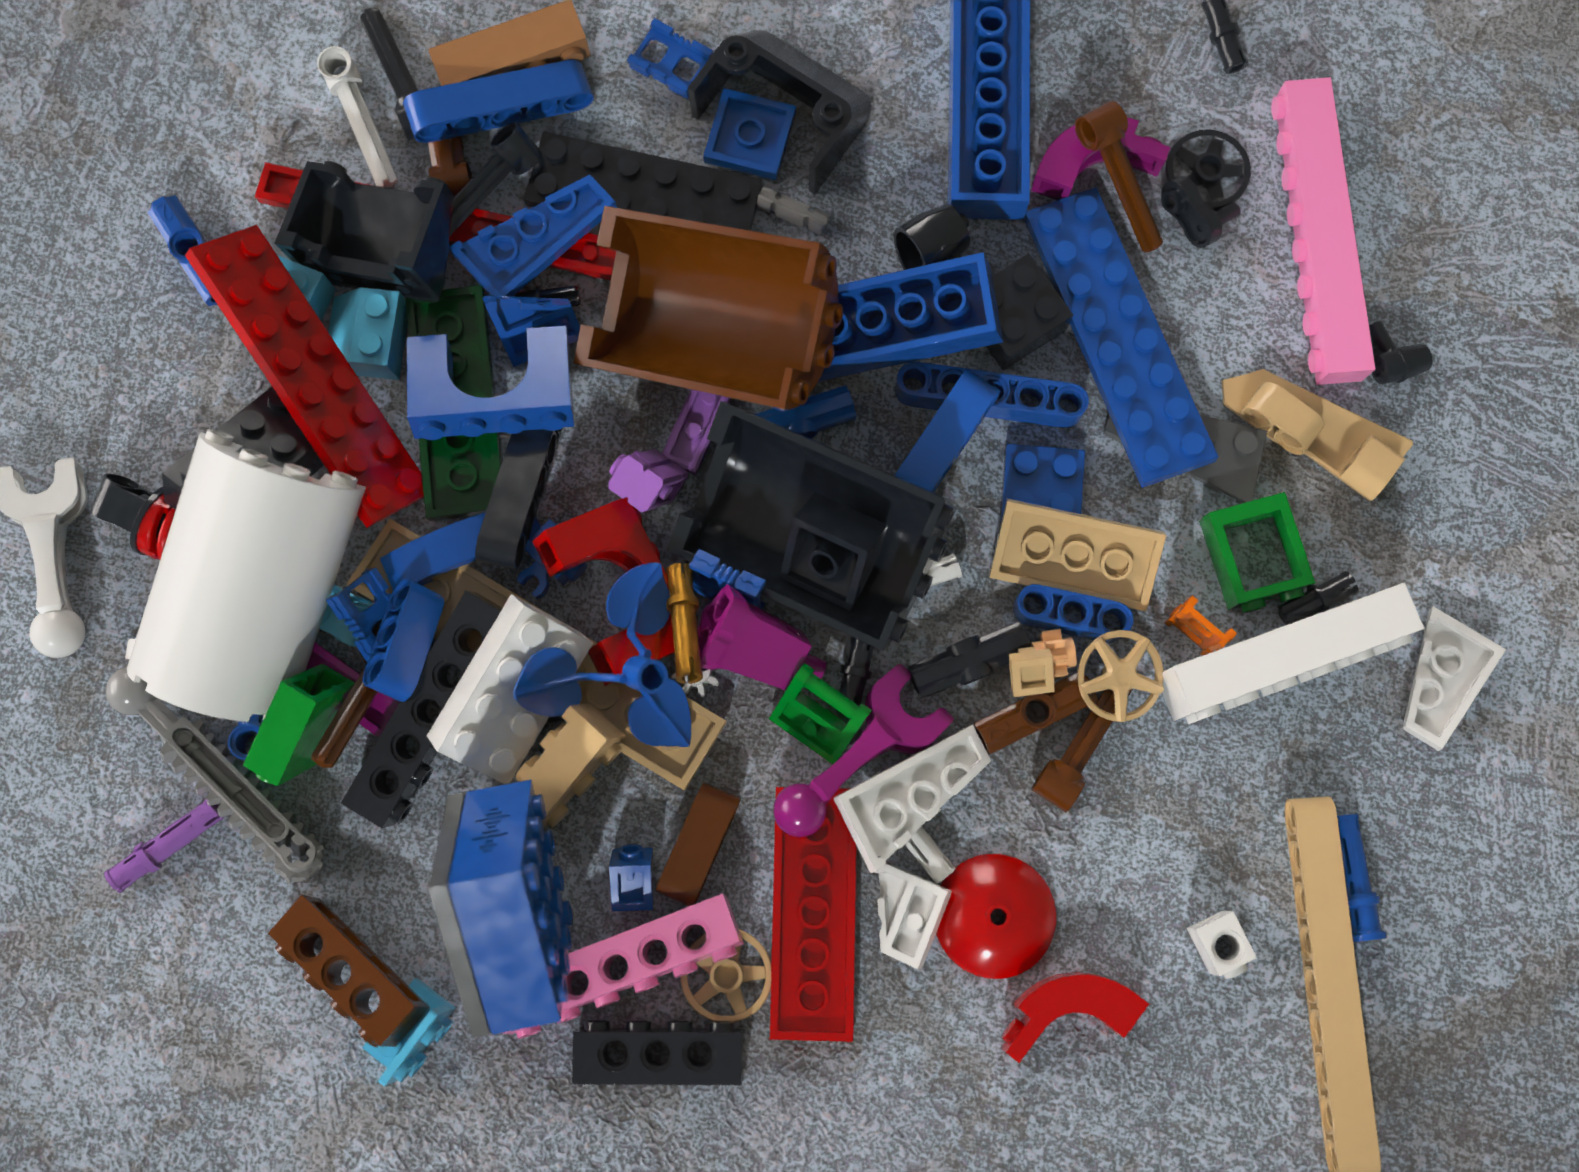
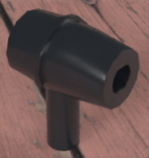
(1397, 363)

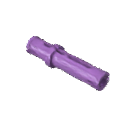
(149, 855)

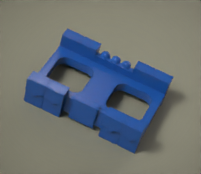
(678, 49)
(711, 578)
(362, 621)

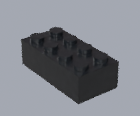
(260, 427)

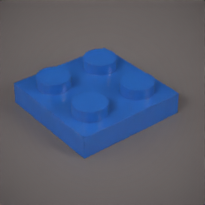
(749, 134)
(1043, 477)

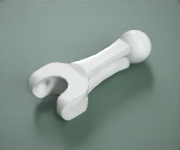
(45, 518)

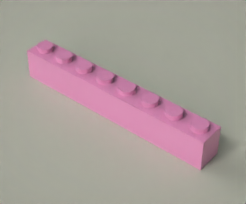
(1323, 232)

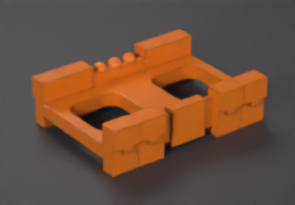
(1186, 615)

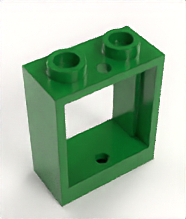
(1213, 529)

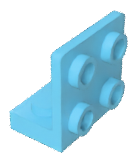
(409, 1055)

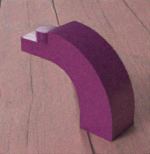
(1068, 158)

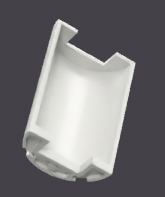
(241, 580)

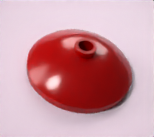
(966, 925)

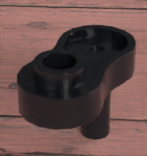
(1196, 218)

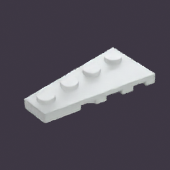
(899, 800)

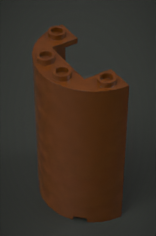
(714, 309)

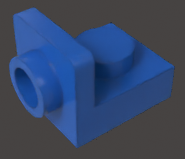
(631, 878)

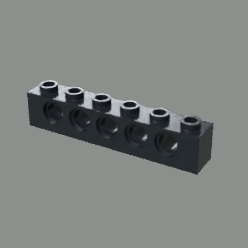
(369, 791)

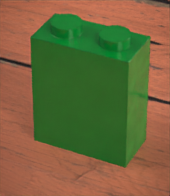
(296, 723)

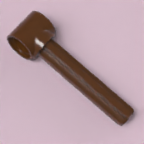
(1102, 131)
(344, 722)
(1062, 779)

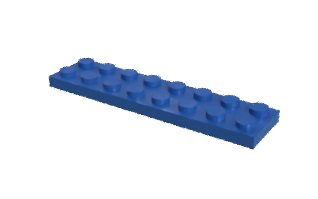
(1120, 338)

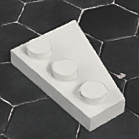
(1447, 677)

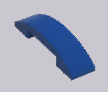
(437, 552)

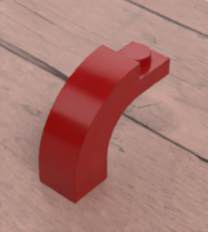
(1071, 993)

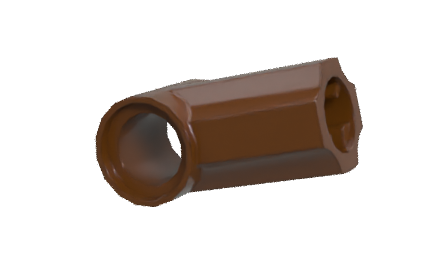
(449, 163)

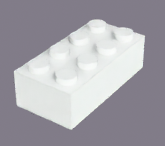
(481, 718)

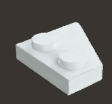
(909, 914)

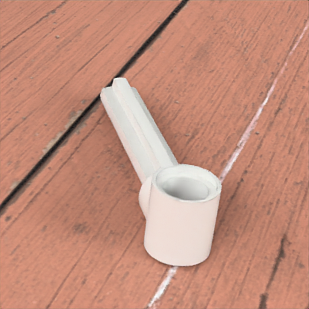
(346, 87)

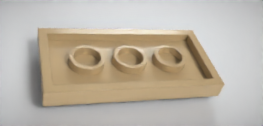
(1077, 553)

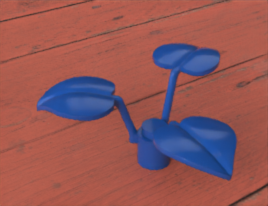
(662, 712)

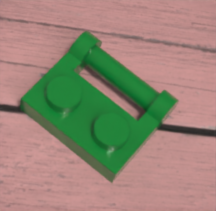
(812, 722)

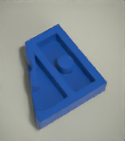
(515, 314)

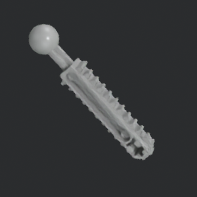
(226, 785)

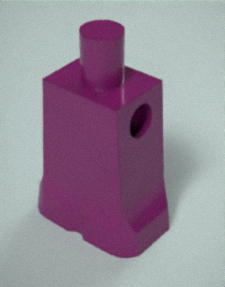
(752, 641)

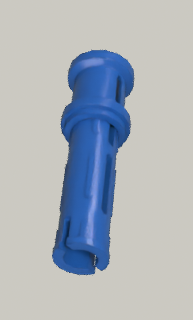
(1361, 899)

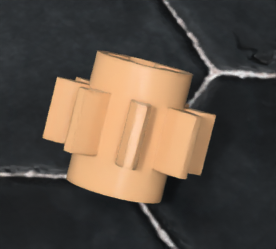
(1061, 648)

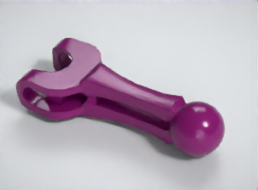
(802, 807)

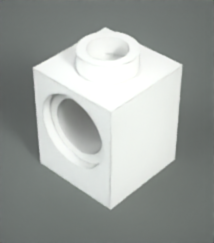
(1205, 936)

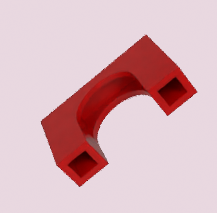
(615, 536)

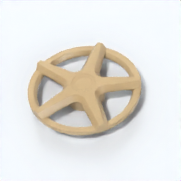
(1121, 675)
(727, 977)

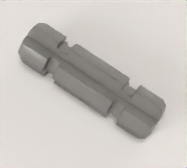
(792, 210)

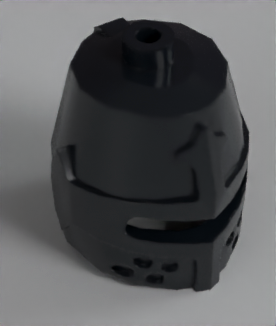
(933, 235)

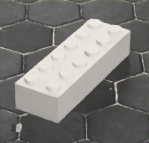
(1298, 649)

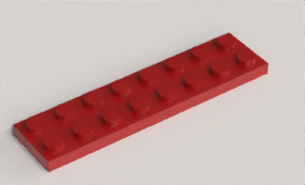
(307, 370)

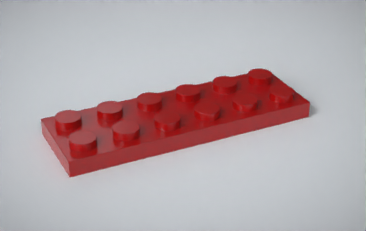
(814, 932)

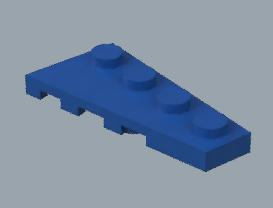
(521, 248)

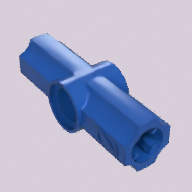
(180, 235)
(817, 414)

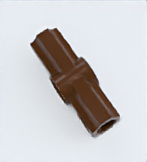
(1013, 724)

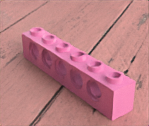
(594, 960)

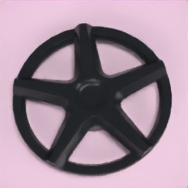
(1210, 166)

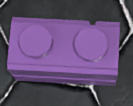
(646, 479)

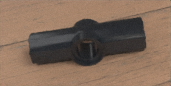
(967, 660)

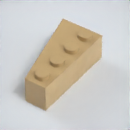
(571, 758)

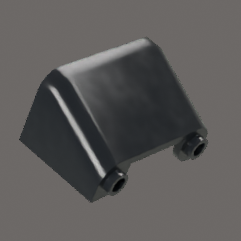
(369, 232)

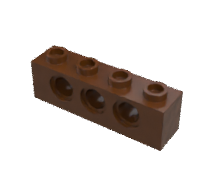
(398, 1004)

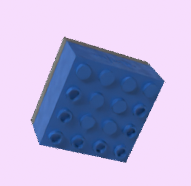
(502, 908)

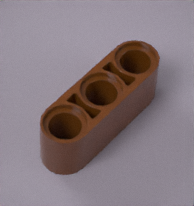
(698, 844)

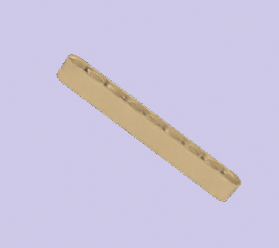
(1332, 986)

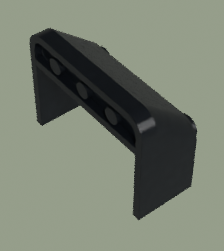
(837, 105)

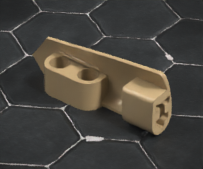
(1307, 424)

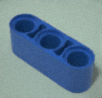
(1052, 616)
(403, 640)

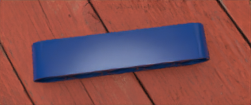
(497, 101)
(1011, 387)
(948, 431)

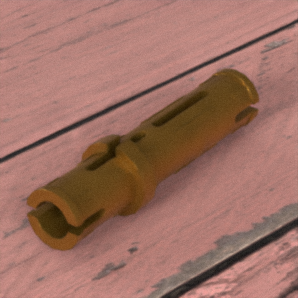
(683, 607)

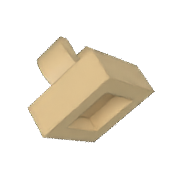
(1031, 672)

